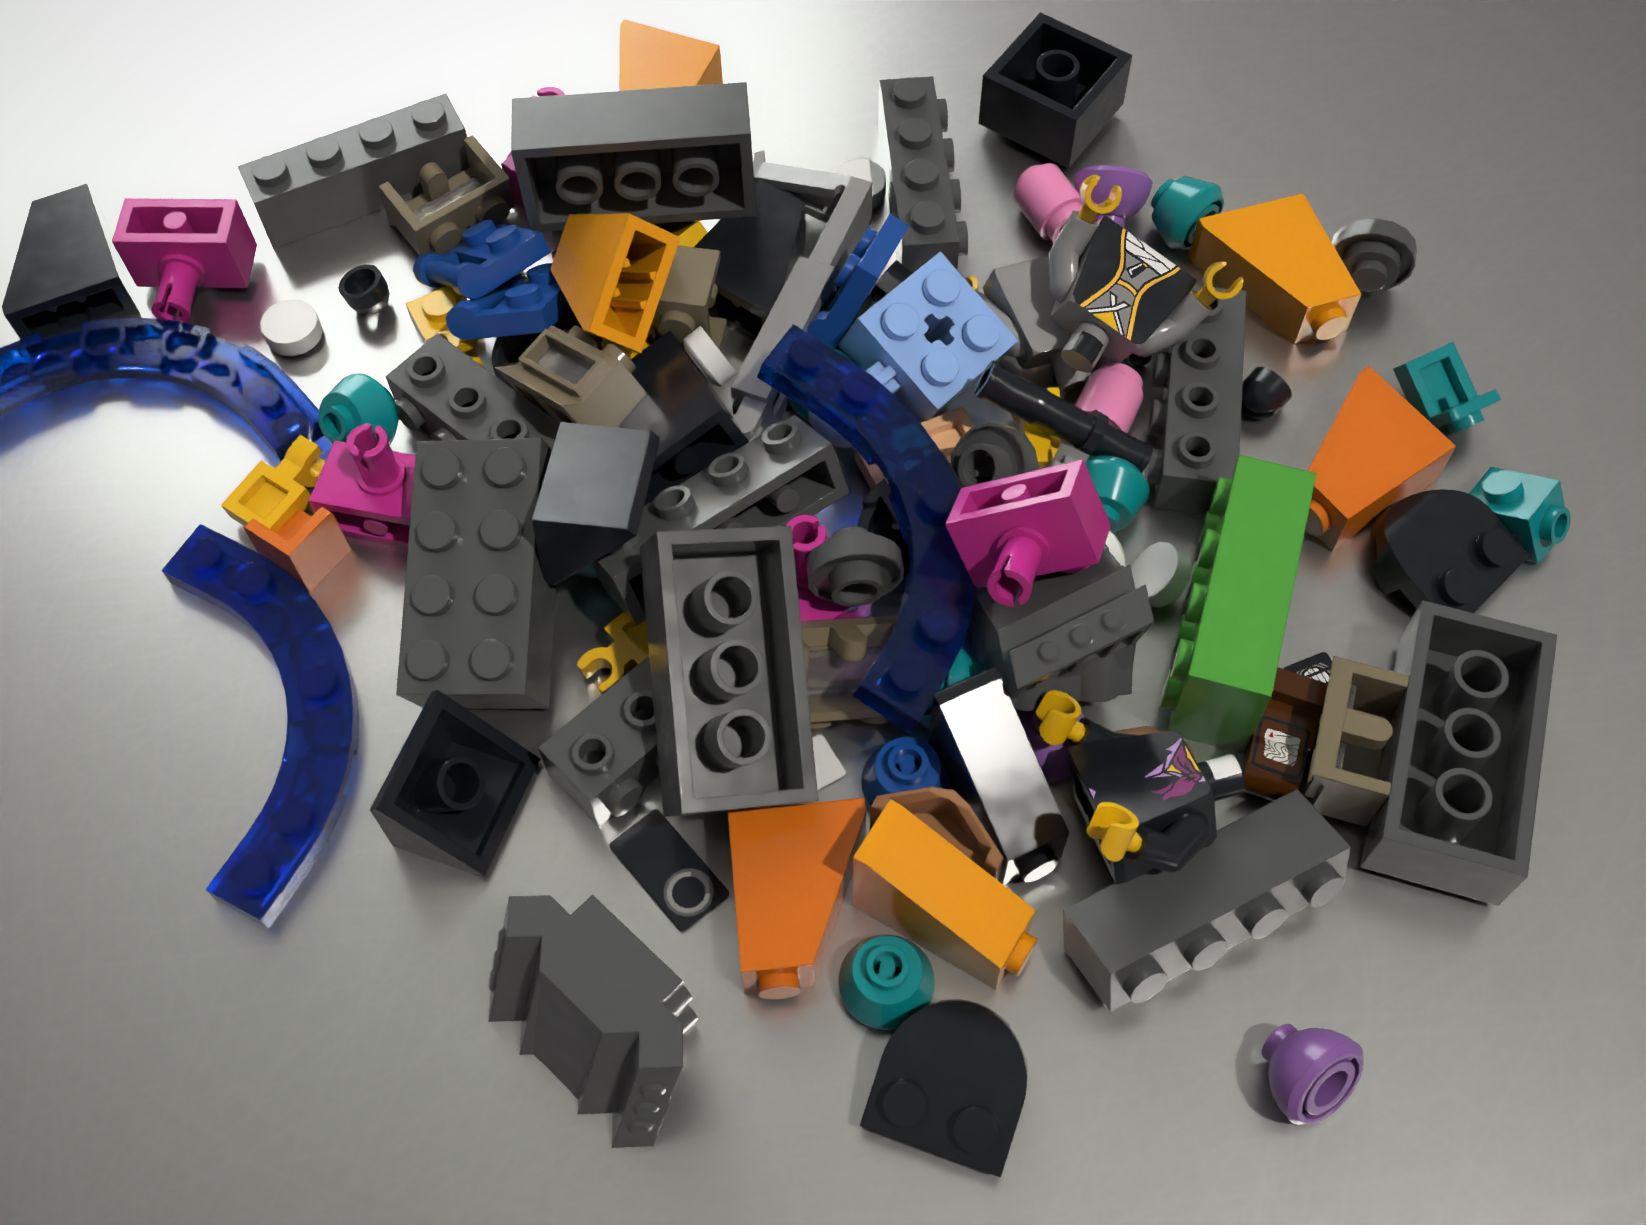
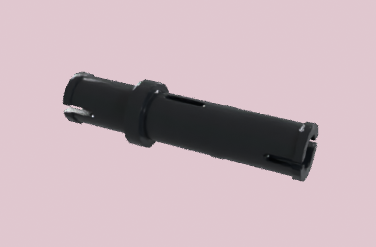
(1060, 418)

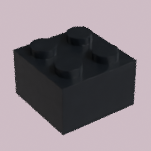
(1054, 89)

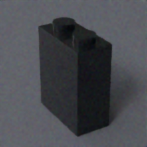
(682, 412)

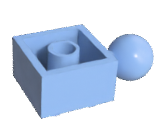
(925, 342)

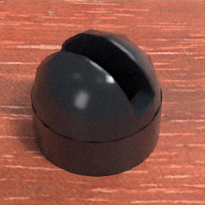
(365, 289)
(1264, 393)

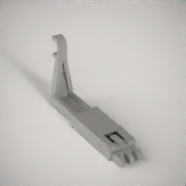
(847, 209)

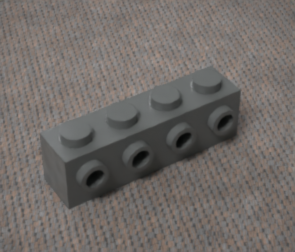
(918, 171)
(340, 172)
(461, 399)
(1198, 409)
(759, 485)
(608, 749)
(1237, 888)

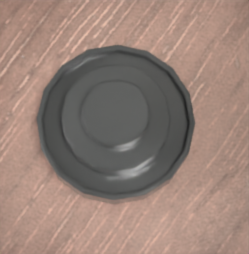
(1376, 253)
(992, 454)
(854, 567)

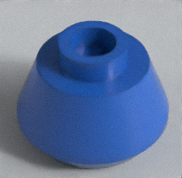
(901, 767)

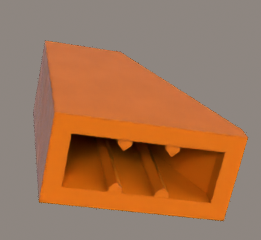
(1371, 459)
(790, 887)

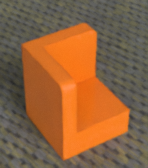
(303, 546)

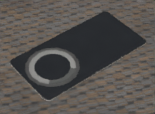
(669, 870)

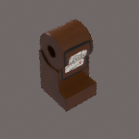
(1283, 736)

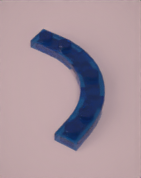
(165, 352)
(923, 491)
(320, 719)

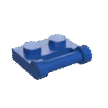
(483, 260)
(857, 280)
(516, 307)

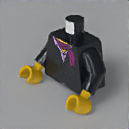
(1139, 792)

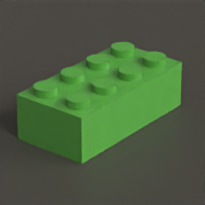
(1238, 604)

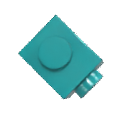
(1443, 390)
(1527, 507)

